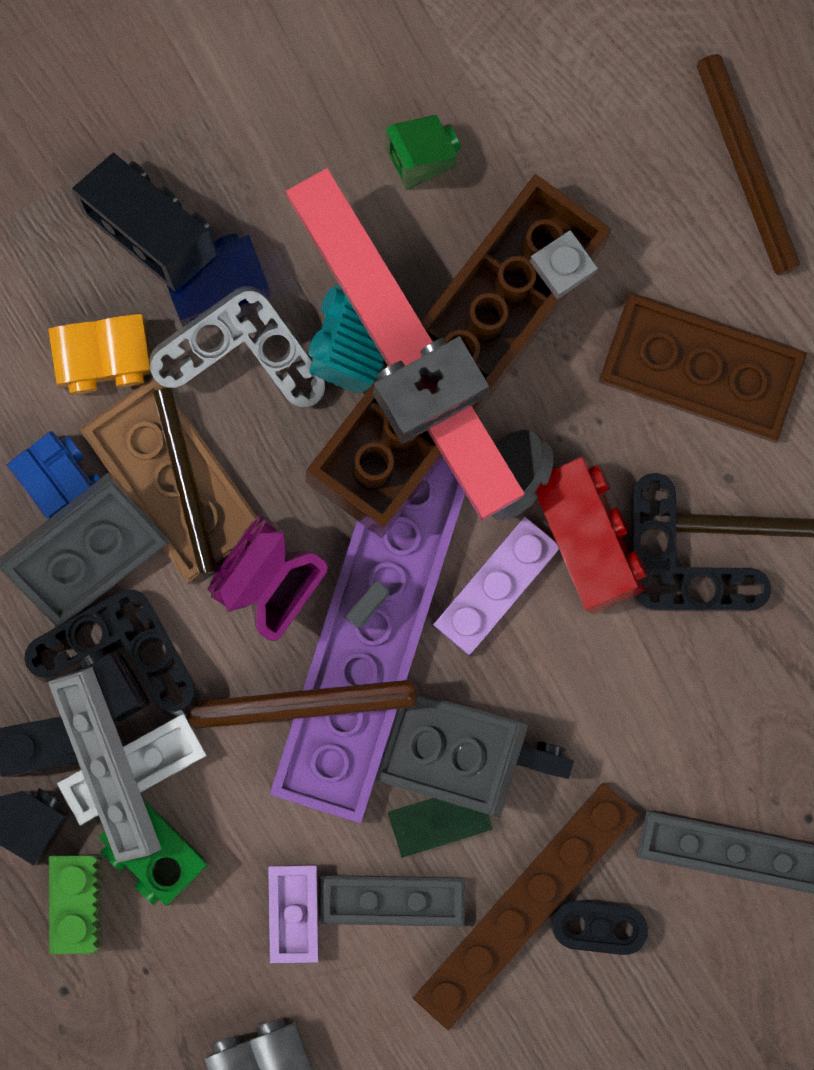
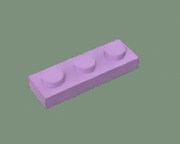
(496, 586)

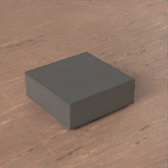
(367, 604)

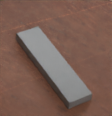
(104, 765)

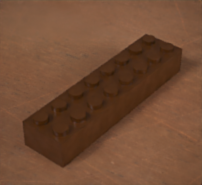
(497, 311)

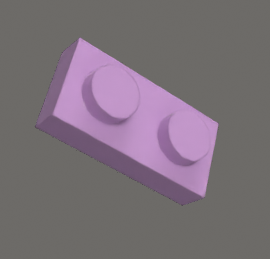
(293, 914)

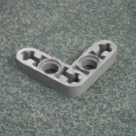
(235, 332)

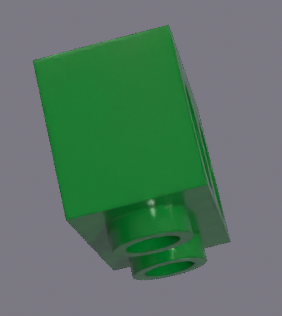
(172, 846)

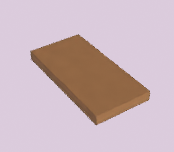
(136, 455)

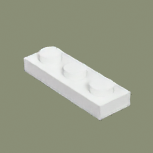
(151, 761)

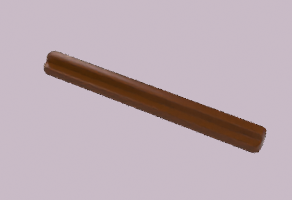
(748, 164)
(303, 704)

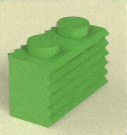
(74, 904)

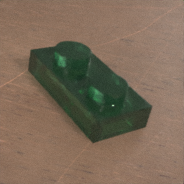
(434, 824)

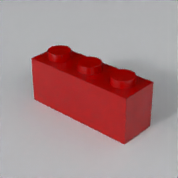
(591, 535)

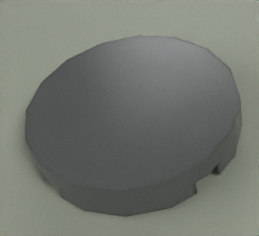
(531, 464)

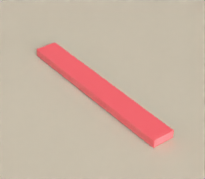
(399, 335)

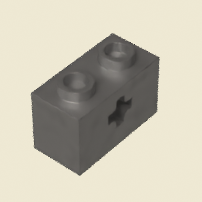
(416, 411)

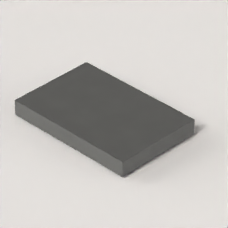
(83, 550)
(452, 754)

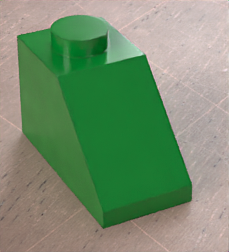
(421, 149)

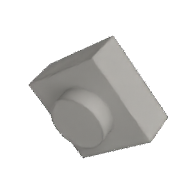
(563, 264)

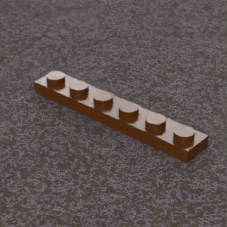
(525, 906)

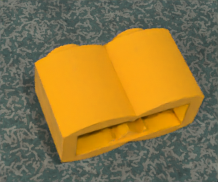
(100, 353)

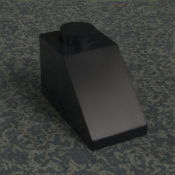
(30, 823)

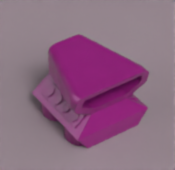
(267, 577)

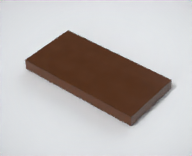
(702, 367)

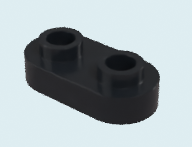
(599, 927)

